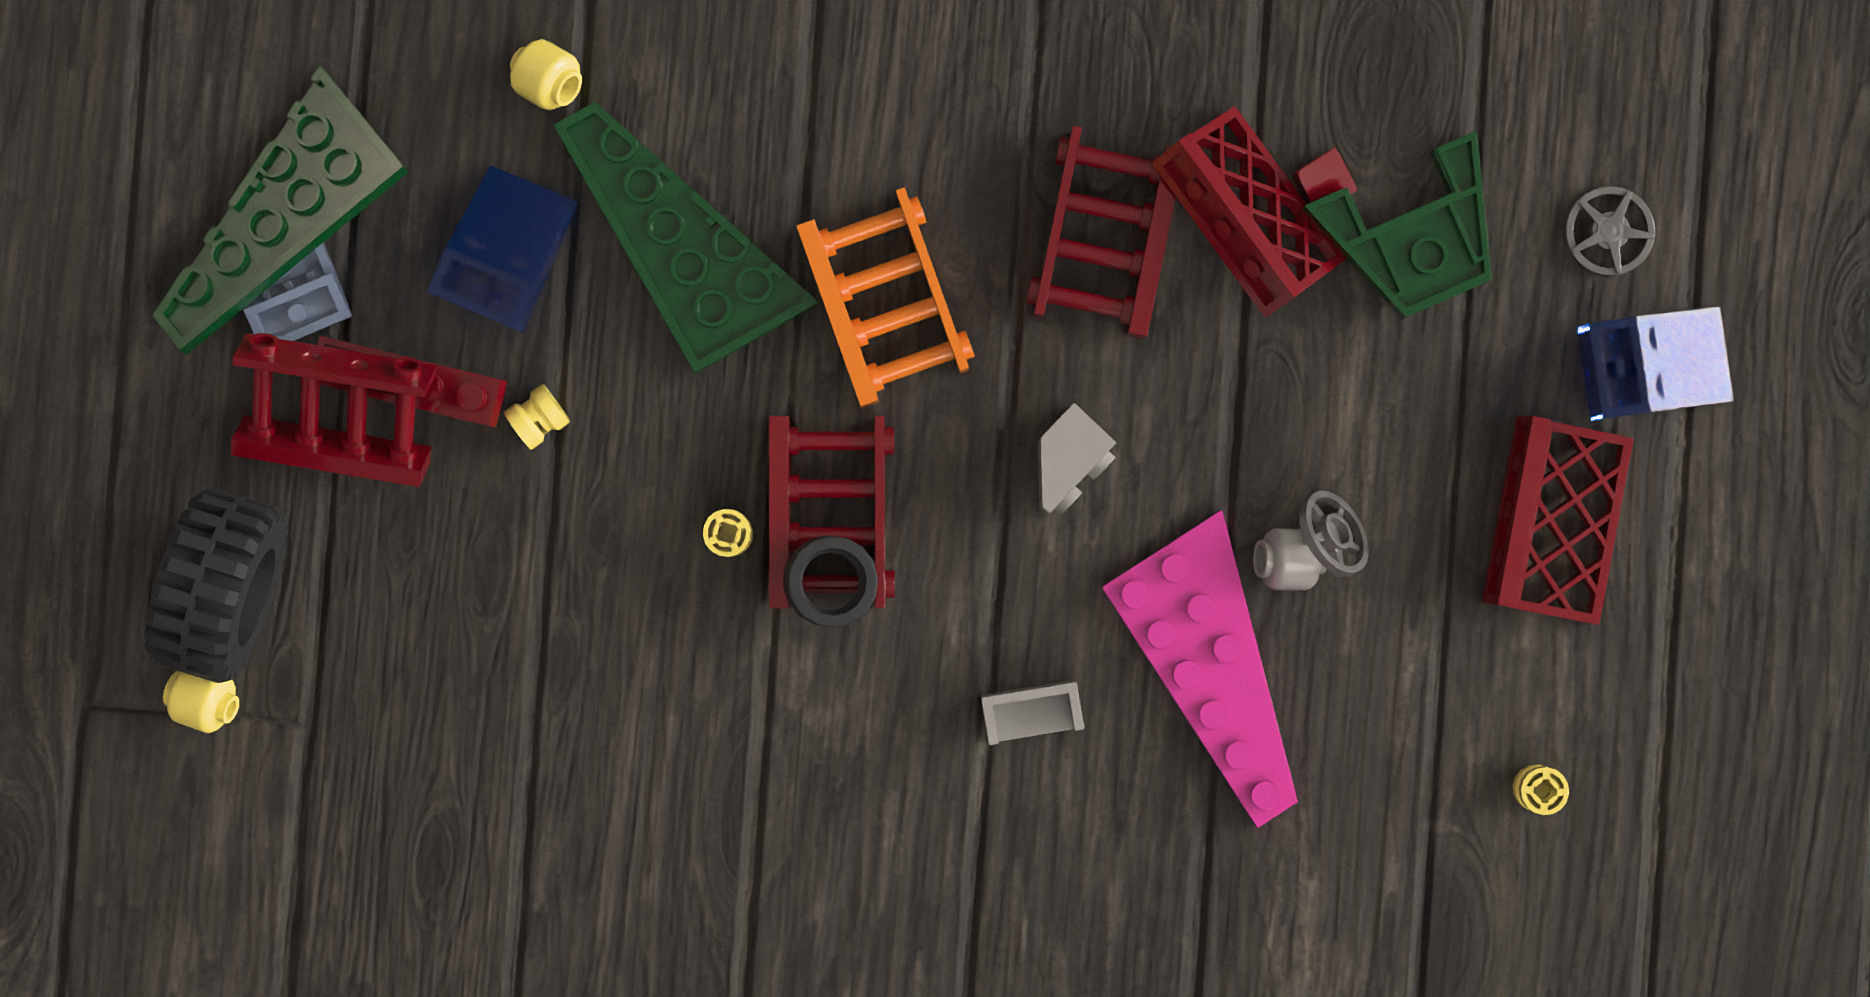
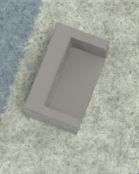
(1032, 711)

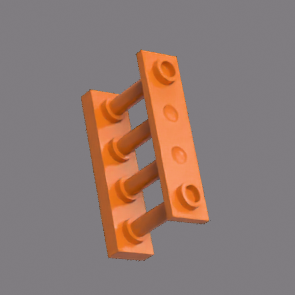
(839, 289)

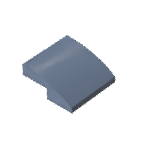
(301, 300)

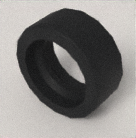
(866, 584)

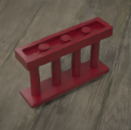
(1141, 264)
(327, 449)
(788, 489)

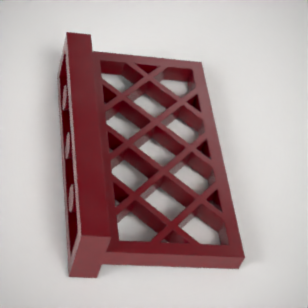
(1232, 222)
(1519, 510)

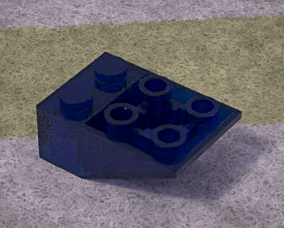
(503, 249)
(1654, 363)

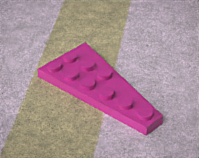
(1200, 640)

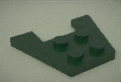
(1424, 252)

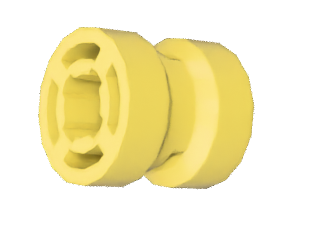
(536, 416)
(734, 535)
(1530, 789)

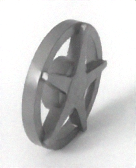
(1610, 231)
(1333, 533)

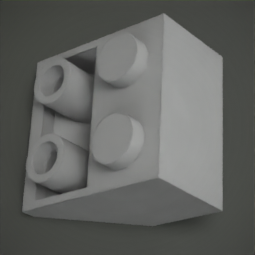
(1067, 455)

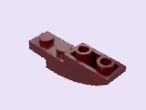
(451, 394)

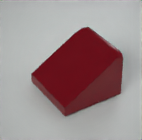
(1324, 176)

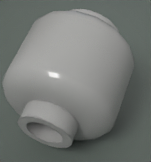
(1285, 561)

